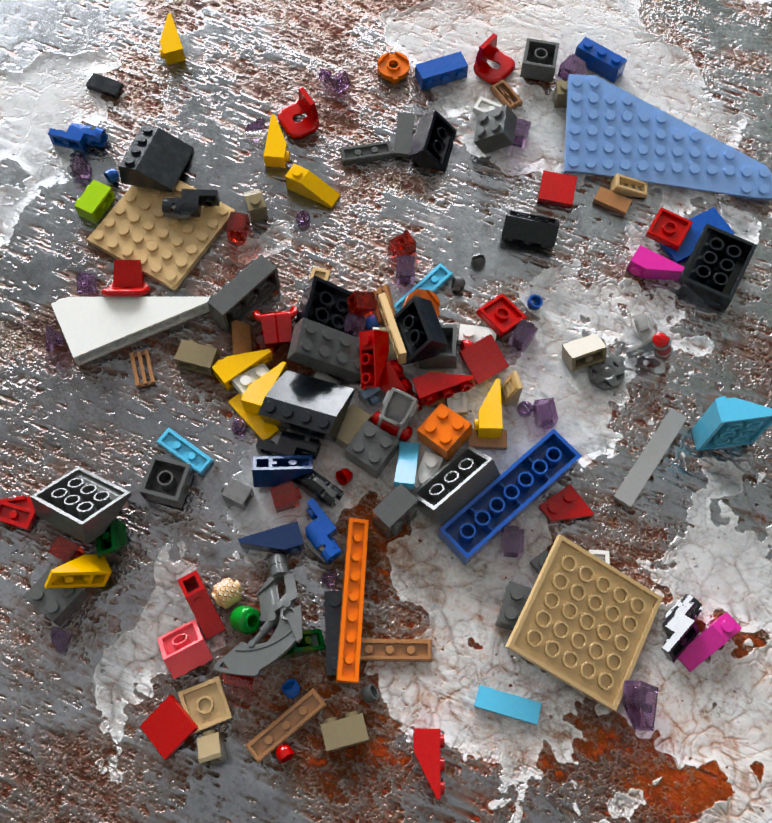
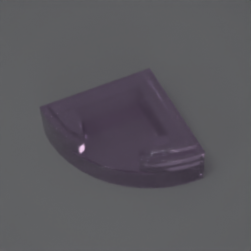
(257, 125)
(60, 639)

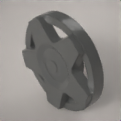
(607, 373)

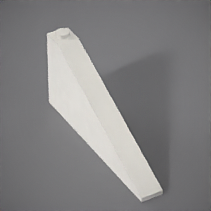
(109, 323)

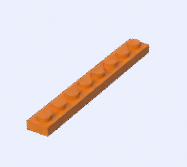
(352, 602)

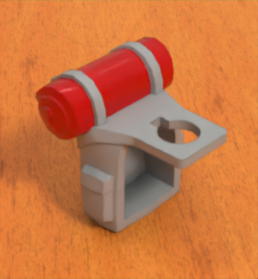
(651, 340)
(396, 414)

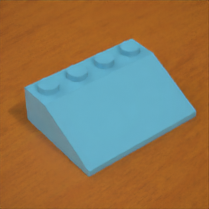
(731, 424)

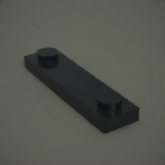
(333, 605)

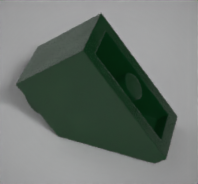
(112, 539)
(310, 643)

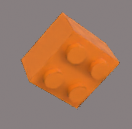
(444, 431)

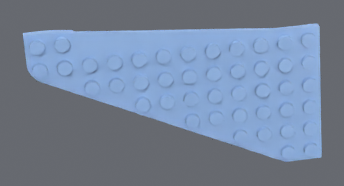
(626, 136)

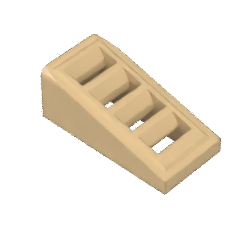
(617, 185)
(511, 389)

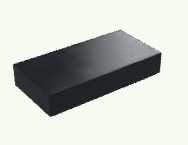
(104, 85)

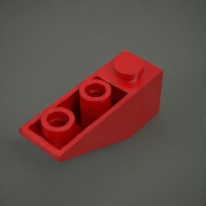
(373, 356)
(393, 377)
(440, 385)
(201, 604)
(427, 753)

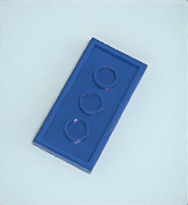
(710, 217)

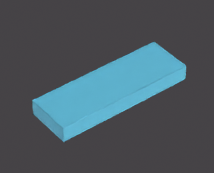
(185, 451)
(406, 464)
(507, 705)

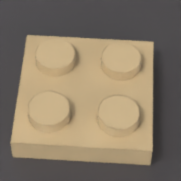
(206, 704)

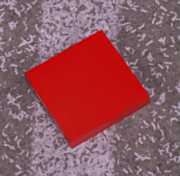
(557, 189)
(669, 229)
(501, 315)
(483, 359)
(169, 727)

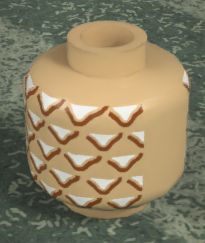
(226, 593)

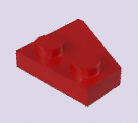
(565, 506)
(17, 512)

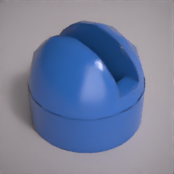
(111, 175)
(537, 302)
(371, 322)
(291, 688)

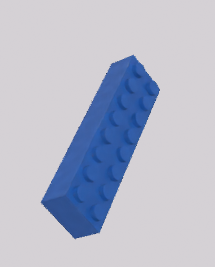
(508, 496)

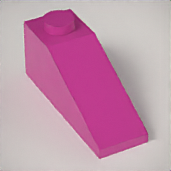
(654, 266)
(709, 641)

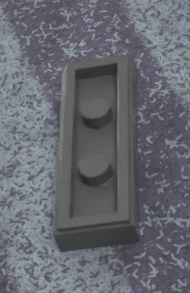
(403, 135)
(366, 153)

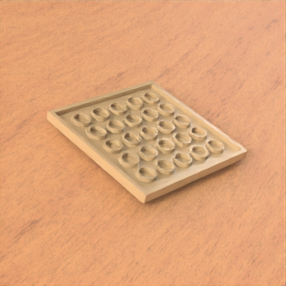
(163, 244)
(585, 623)

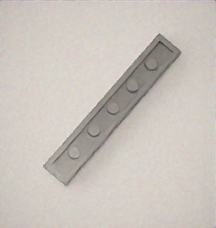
(649, 458)

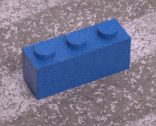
(601, 60)
(441, 70)

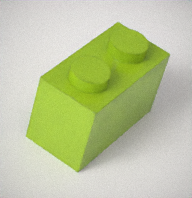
(94, 201)

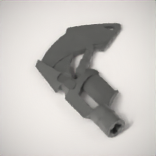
(252, 658)

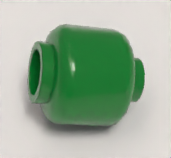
(245, 619)

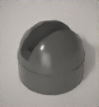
(479, 262)
(457, 283)
(370, 693)

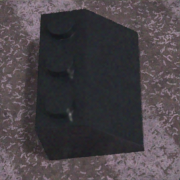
(433, 141)
(530, 228)
(420, 330)

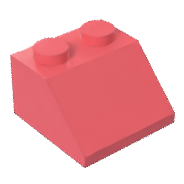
(184, 649)

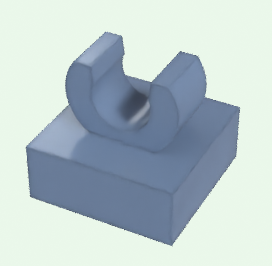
(370, 395)

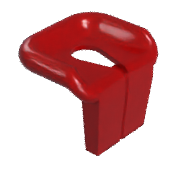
(489, 51)
(308, 124)
(127, 274)
(276, 325)

